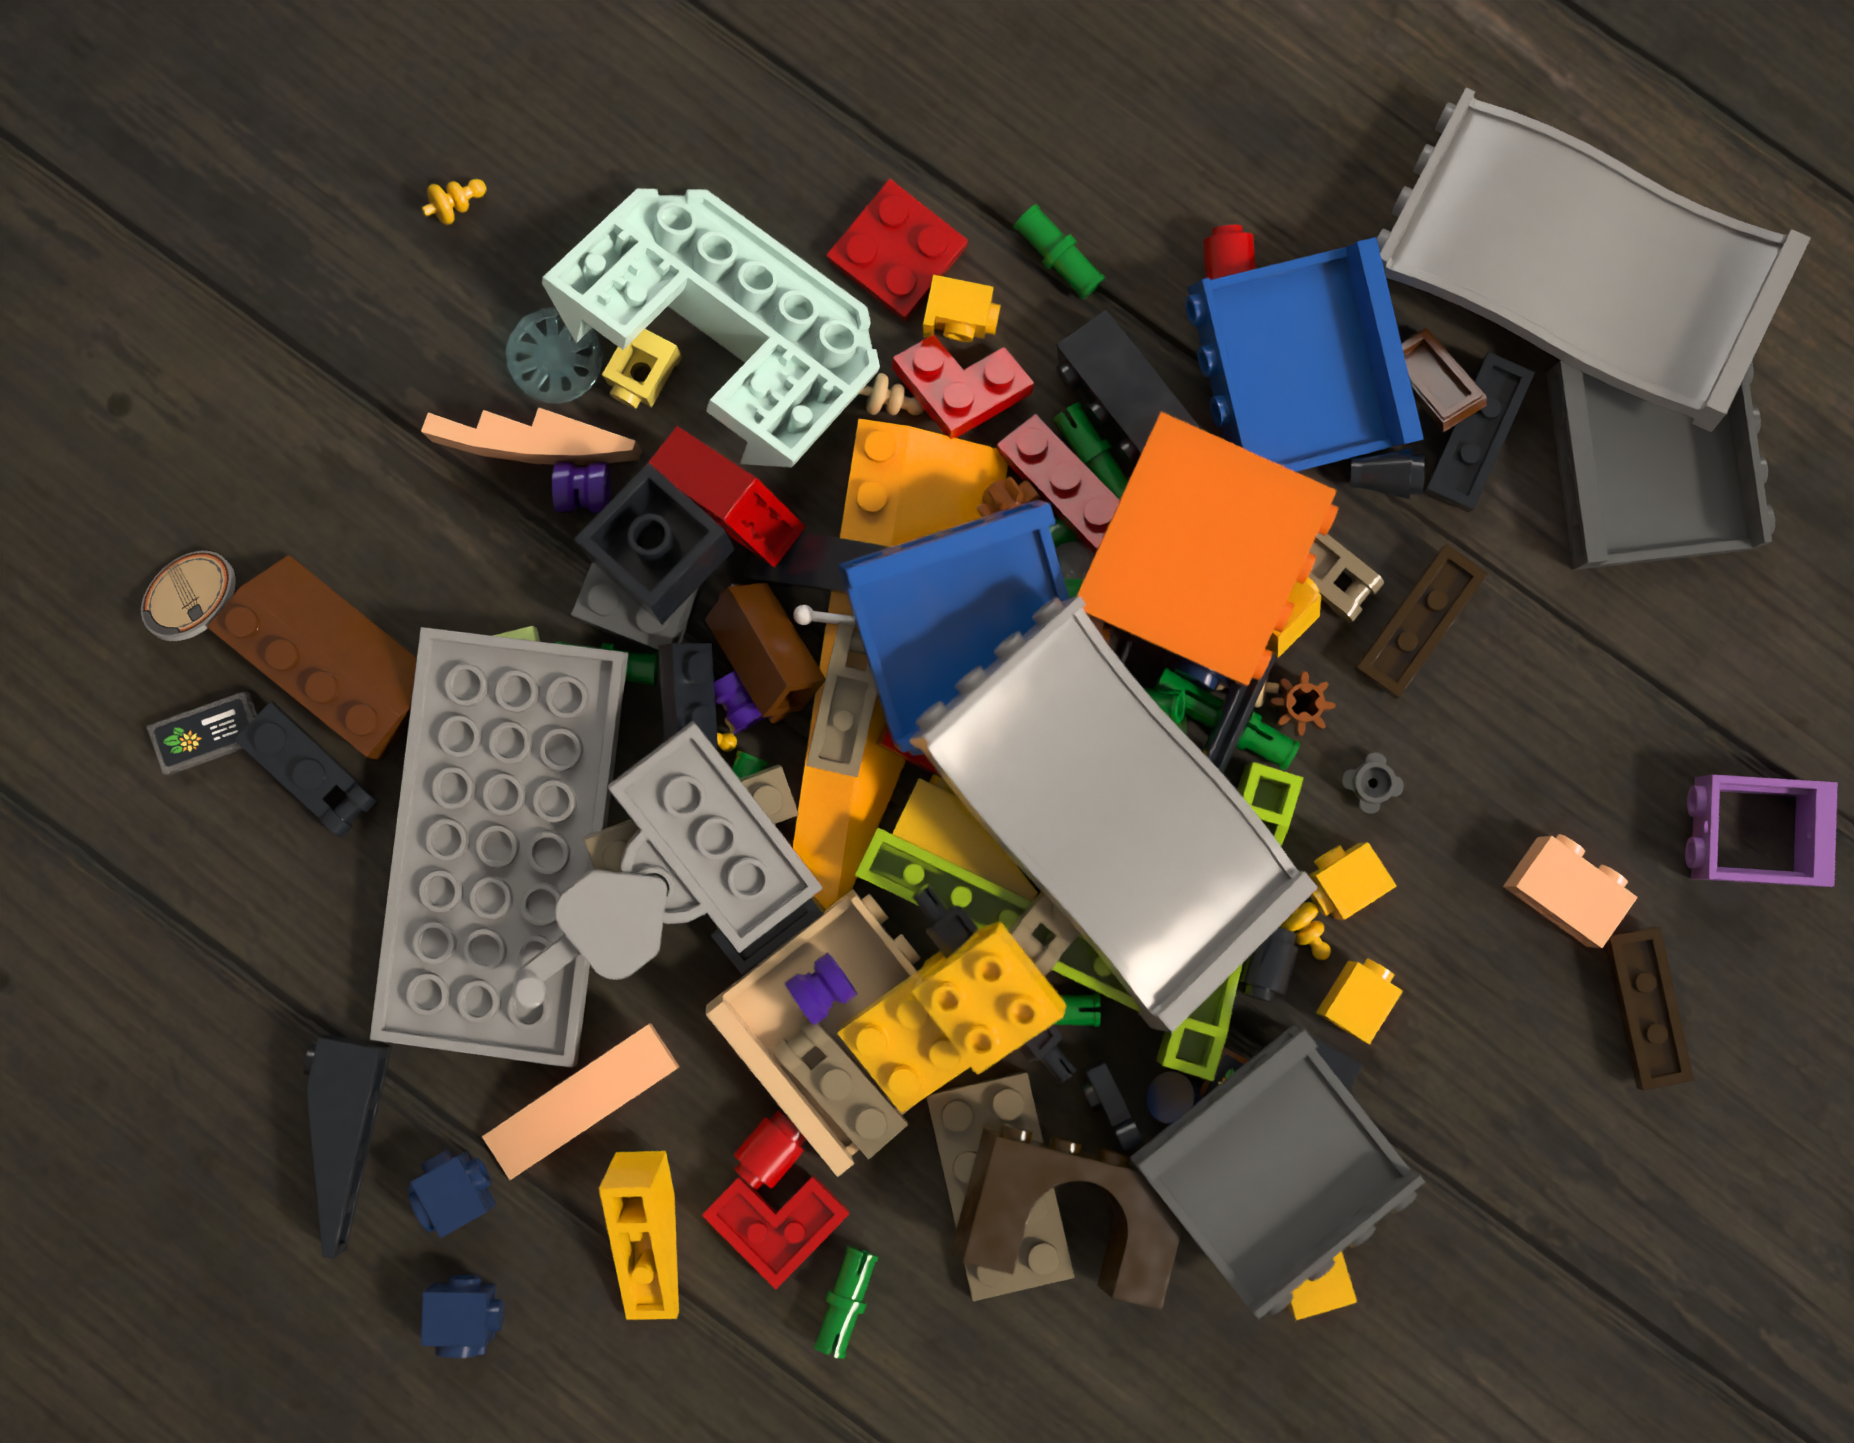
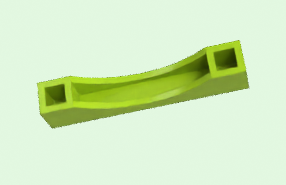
(1200, 1038)

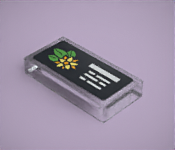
(201, 733)

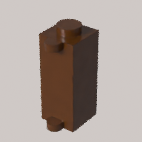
(764, 650)

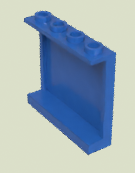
(1306, 358)
(946, 604)

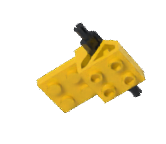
(957, 1011)

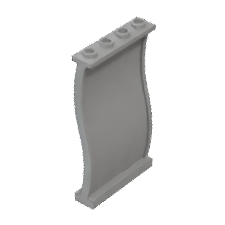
(1588, 259)
(1113, 813)

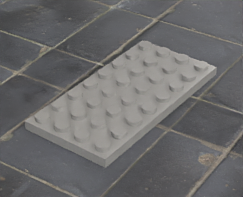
(490, 828)

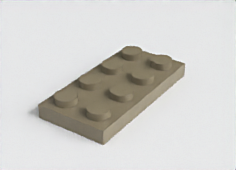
(958, 1124)

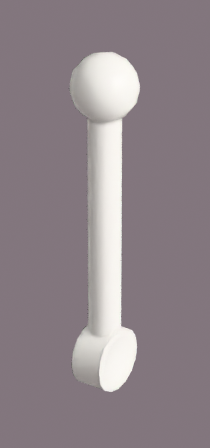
(804, 615)

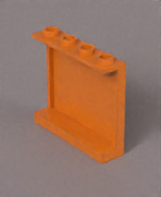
(1207, 549)

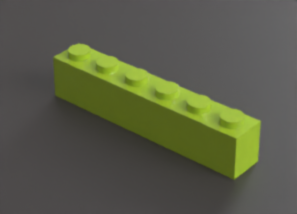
(907, 868)

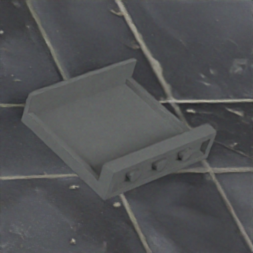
(1649, 480)
(1277, 1172)

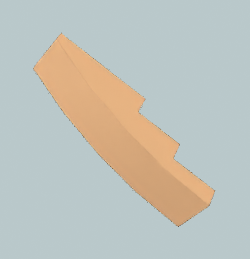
(547, 441)
(580, 1101)

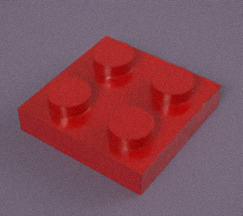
(897, 249)

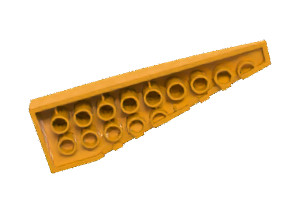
(898, 490)

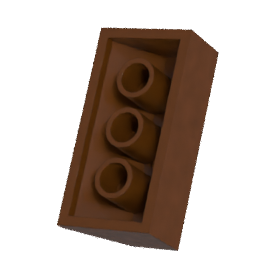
(323, 654)

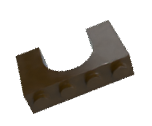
(1017, 1171)

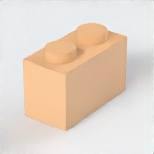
(1571, 890)

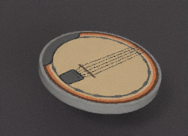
(187, 595)

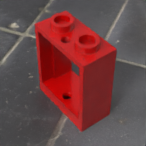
(728, 496)

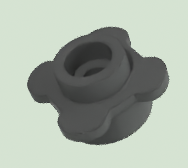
(1387, 783)

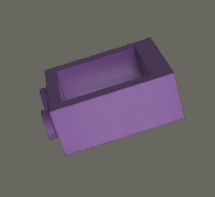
(1813, 830)

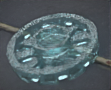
(553, 358)

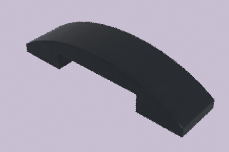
(809, 563)

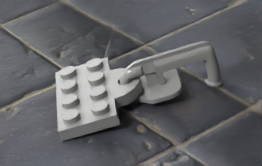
(709, 845)

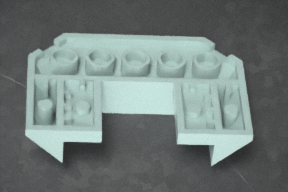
(788, 322)

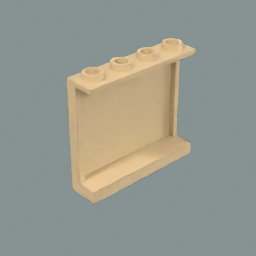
(761, 1012)

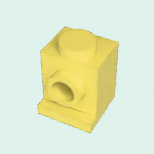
(644, 351)

